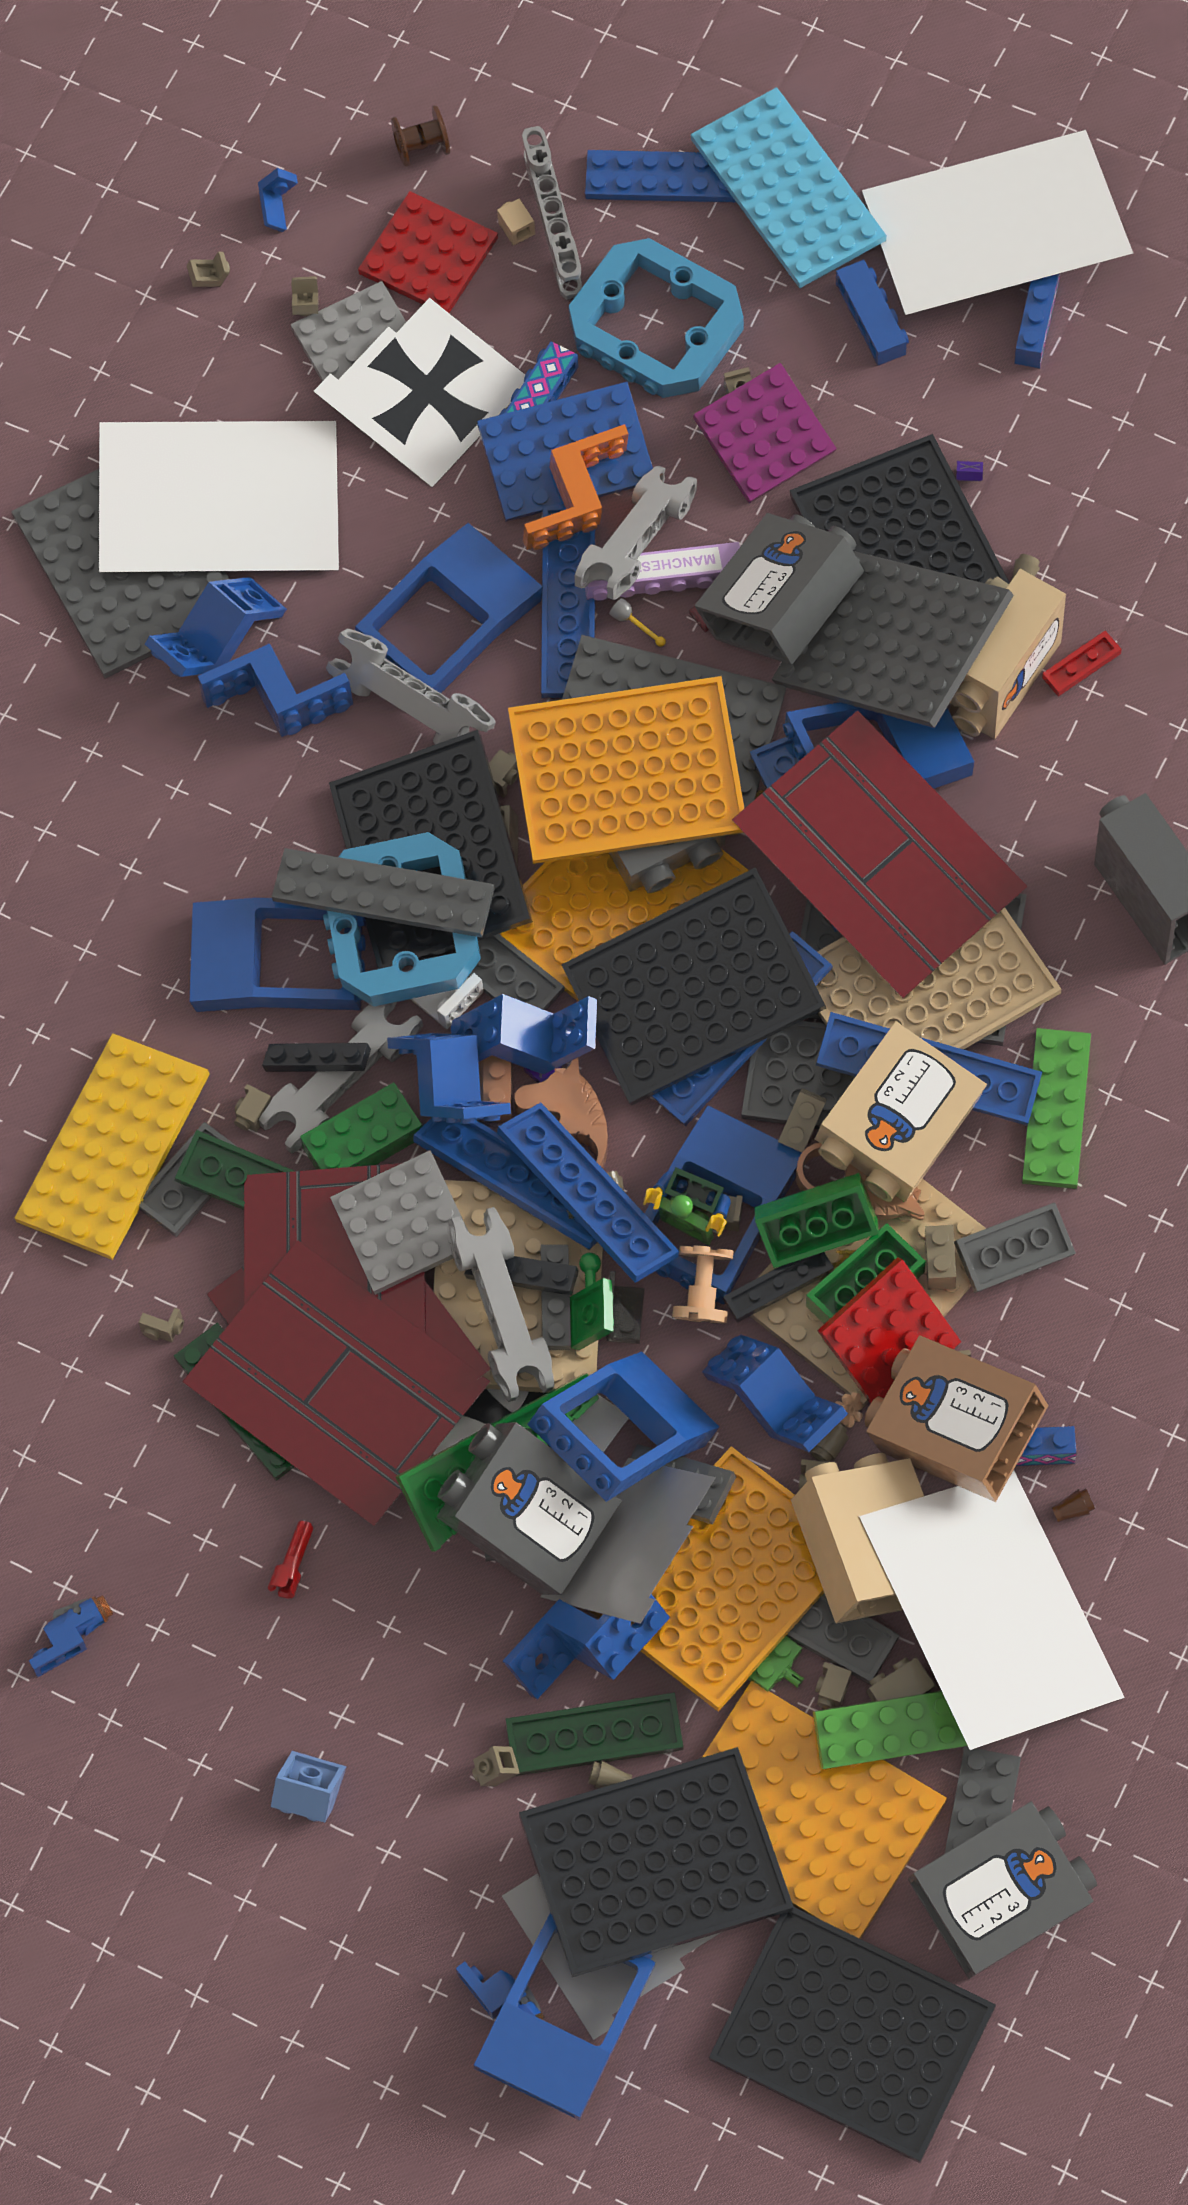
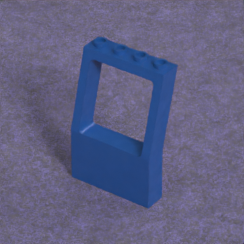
(479, 581)
(933, 752)
(229, 958)
(746, 1166)
(647, 1400)
(543, 2057)

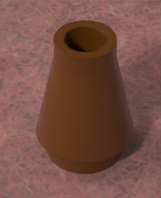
(1074, 1506)

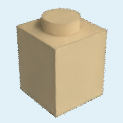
(516, 221)

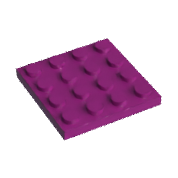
(764, 433)

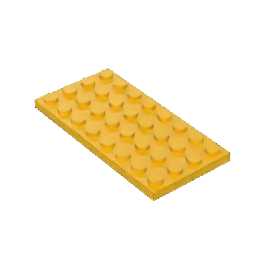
(112, 1146)

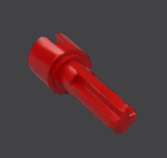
(287, 1574)

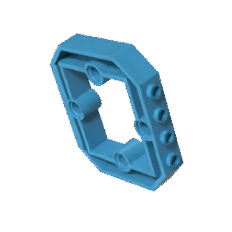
(671, 267)
(428, 975)

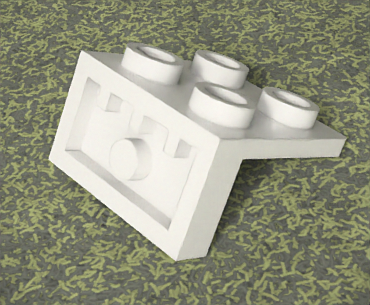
(453, 1003)

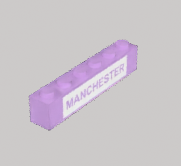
(673, 570)

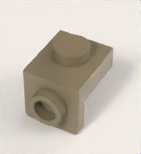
(208, 272)
(304, 296)
(157, 1328)

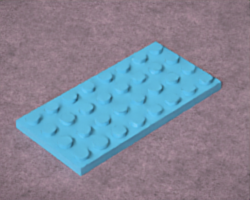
(788, 187)

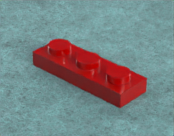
(1081, 663)

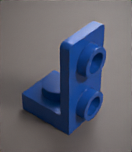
(271, 191)

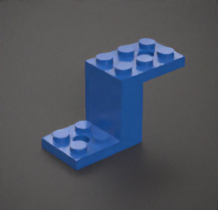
(215, 626)
(287, 709)
(530, 1034)
(449, 1077)
(774, 1392)
(572, 1634)

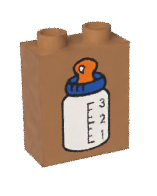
(955, 1417)

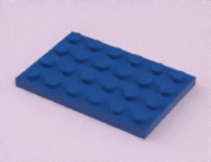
(522, 442)

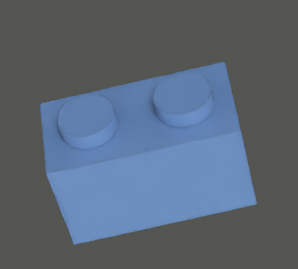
(307, 1786)

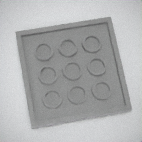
(347, 329)
(399, 1221)

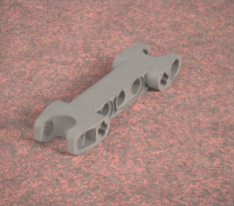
(542, 179)
(618, 558)
(375, 673)
(308, 1104)
(515, 1348)

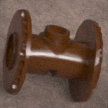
(420, 136)

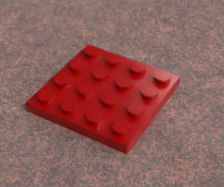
(428, 252)
(880, 1324)

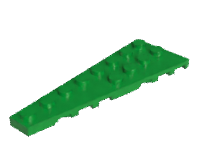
(425, 1479)

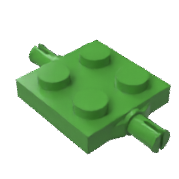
(778, 1666)

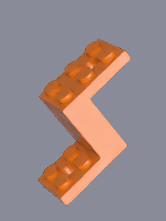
(575, 486)

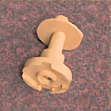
(701, 1295)

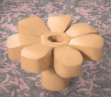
(851, 1404)

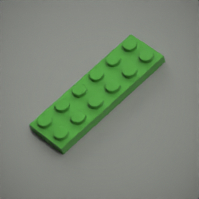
(1058, 1109)
(885, 1729)

